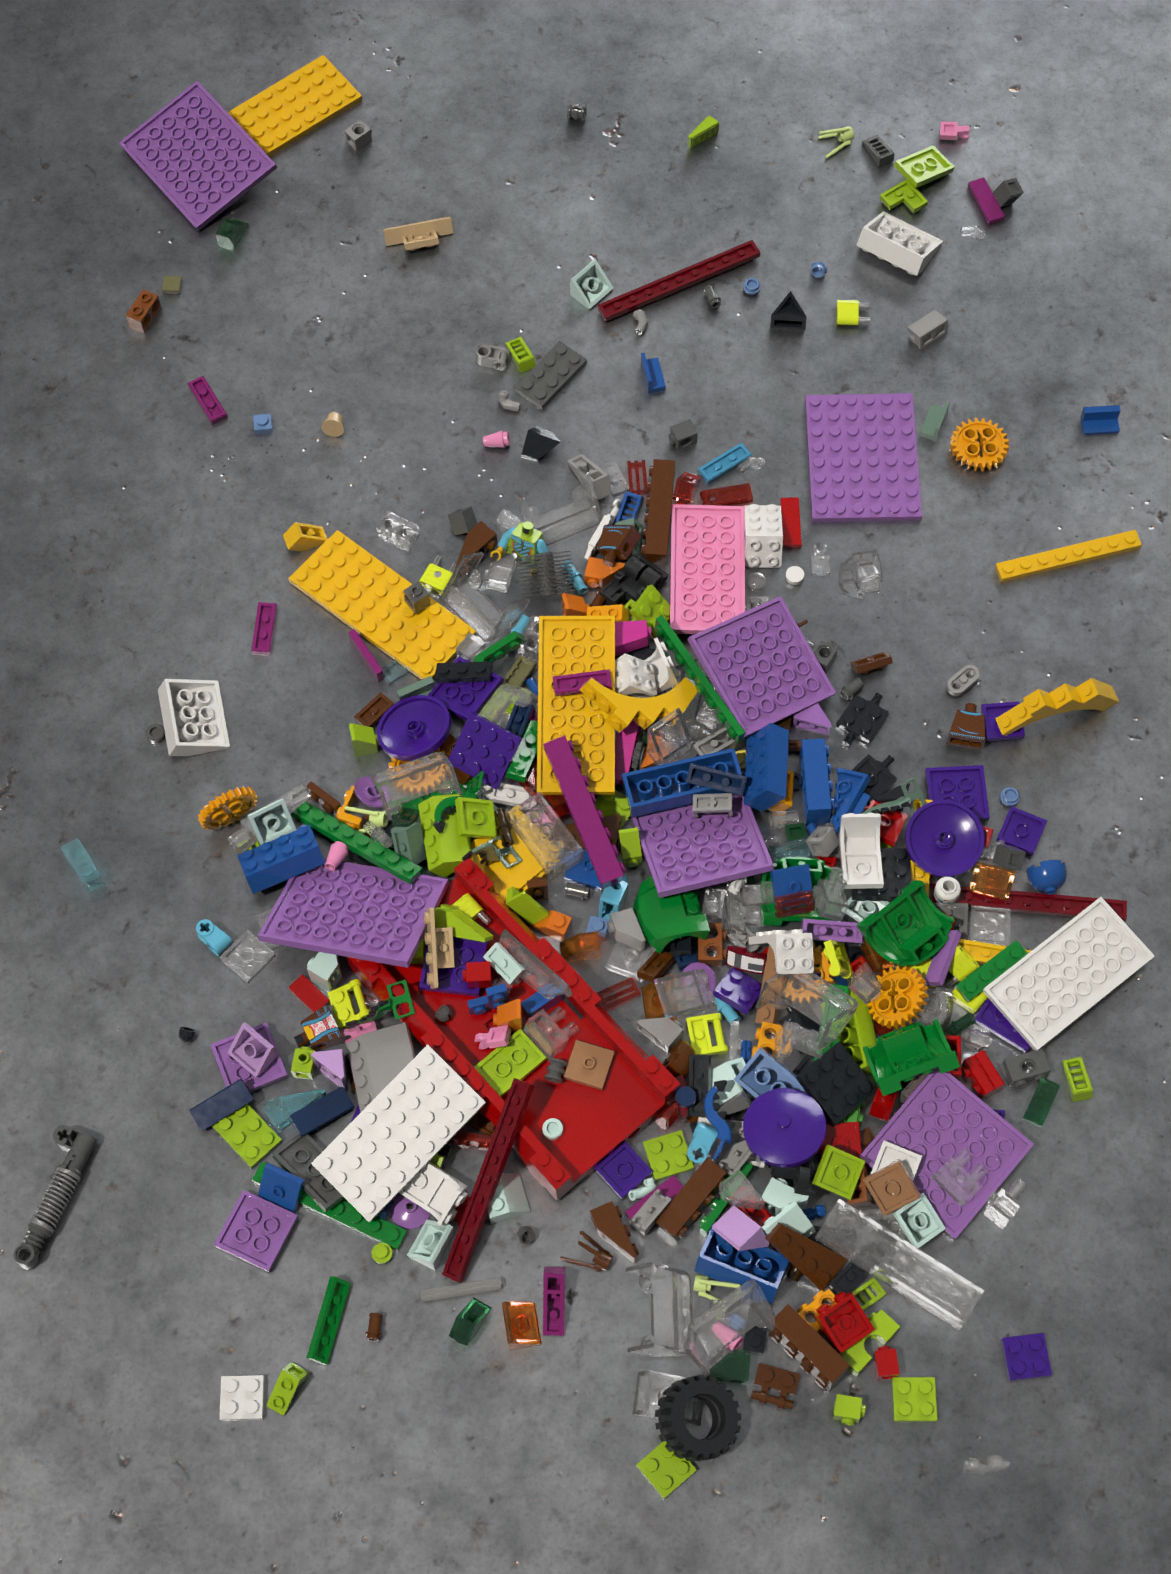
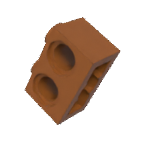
(143, 311)
(714, 945)

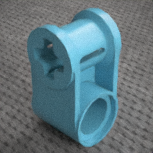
(215, 939)
(702, 1138)

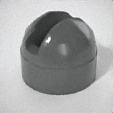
(443, 1013)
(530, 1235)

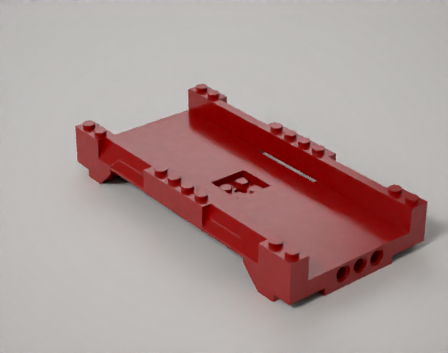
(591, 1118)

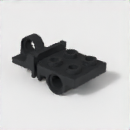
(633, 580)
(801, 1176)

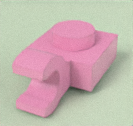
(951, 130)
(359, 1030)
(495, 1038)

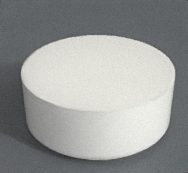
(794, 575)

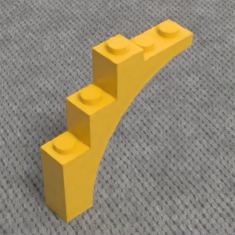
(1042, 704)
(643, 711)

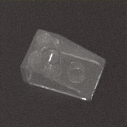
(669, 739)
(685, 993)
(650, 1388)

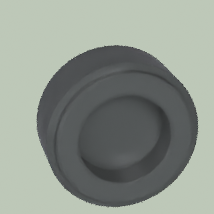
(155, 733)

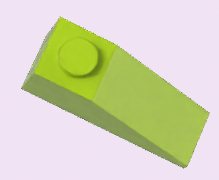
(461, 924)

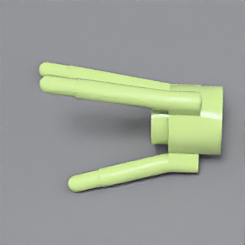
(843, 135)
(376, 817)
(703, 1283)

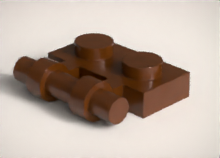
(777, 1380)

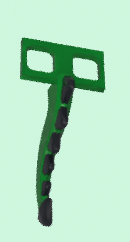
(448, 803)
(383, 1006)

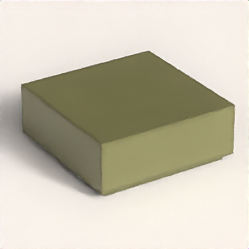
(172, 284)

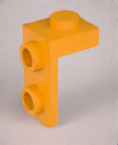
(344, 816)

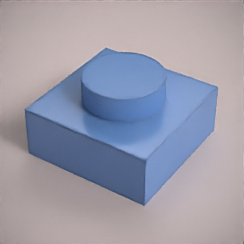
(262, 423)
(598, 924)

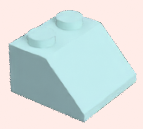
(508, 1199)

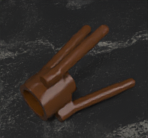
(601, 1259)

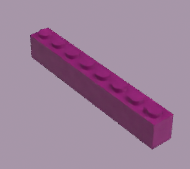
(583, 811)

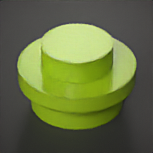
(381, 1253)

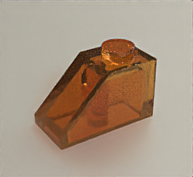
(581, 947)

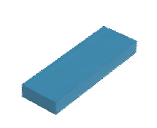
(724, 463)

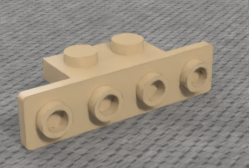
(418, 234)
(440, 948)

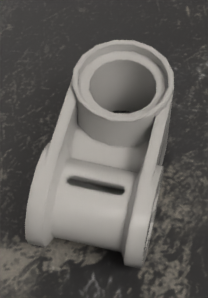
(492, 356)

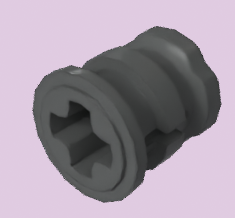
(577, 111)
(555, 1070)

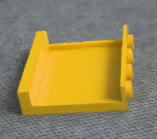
(514, 876)

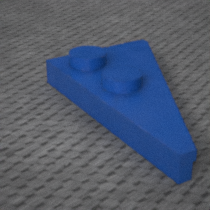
(848, 792)

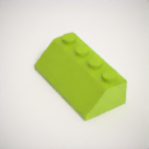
(442, 849)
(858, 1034)

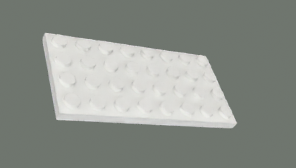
(1068, 974)
(398, 1133)

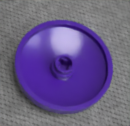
(414, 727)
(944, 838)
(784, 1127)

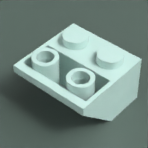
(325, 971)
(728, 1072)
(779, 1194)
(791, 1217)

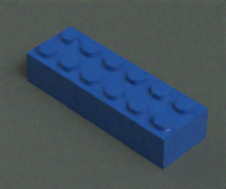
(666, 784)

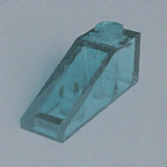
(83, 865)
(280, 1109)

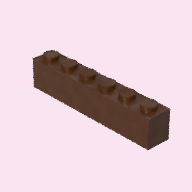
(659, 511)

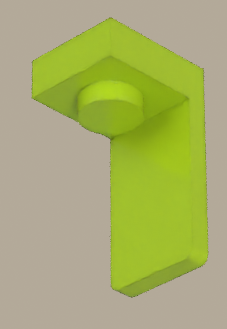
(285, 1387)

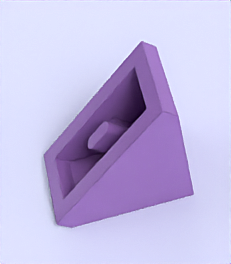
(813, 720)

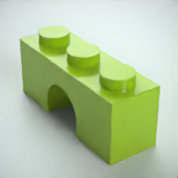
(884, 1331)

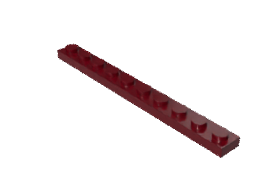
(678, 280)
(1035, 902)
(487, 1180)

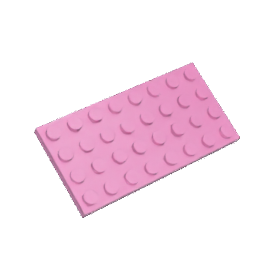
(706, 566)

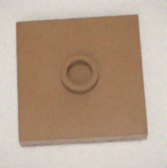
(589, 1065)
(892, 1187)

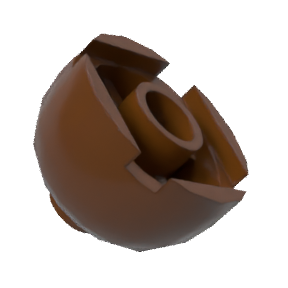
(678, 1060)

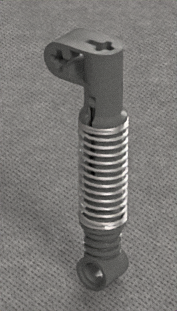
(59, 1192)

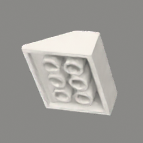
(898, 243)
(192, 716)

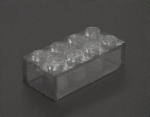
(545, 836)

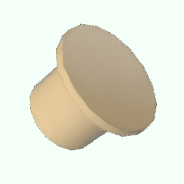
(333, 425)

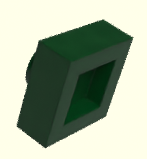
(795, 831)

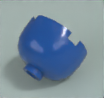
(1048, 876)

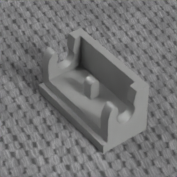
(928, 329)
(712, 803)
(734, 1155)
(649, 1212)

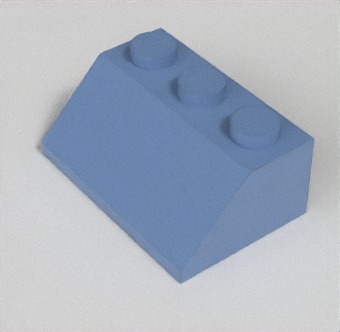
(765, 1074)

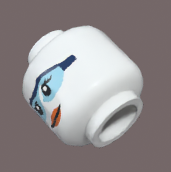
(947, 890)

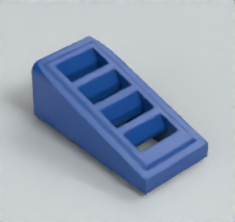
(632, 497)

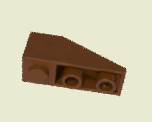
(478, 540)
(609, 1227)

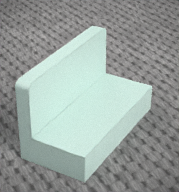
(504, 964)

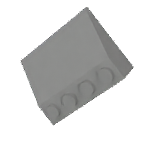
(378, 1059)

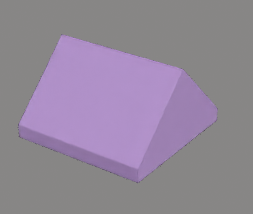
(252, 1050)
(332, 1065)
(740, 1230)

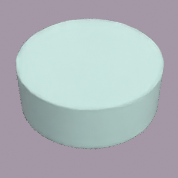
(552, 1129)

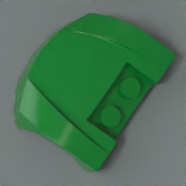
(818, 871)
(668, 916)
(907, 927)
(908, 1053)

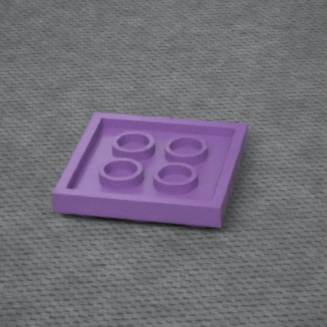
(233, 1071)
(256, 1231)

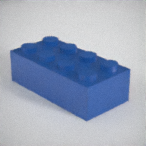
(766, 767)
(816, 781)
(281, 859)
(727, 1264)

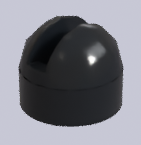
(854, 953)
(186, 1032)

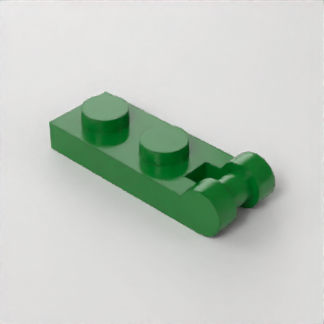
(501, 648)

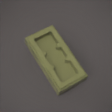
(520, 671)

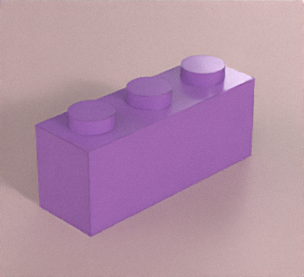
(832, 930)

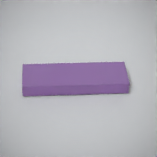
(942, 960)

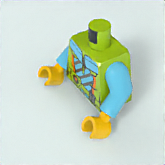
(523, 541)

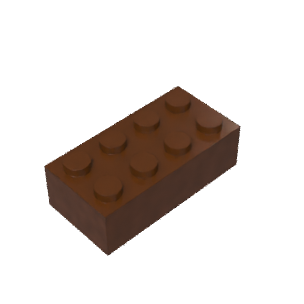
(808, 1348)

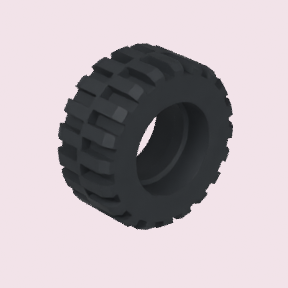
(723, 1413)

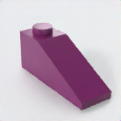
(553, 1301)

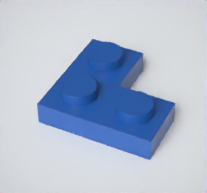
(494, 997)

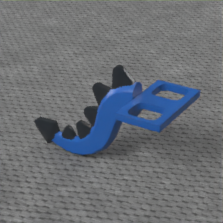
(717, 1119)

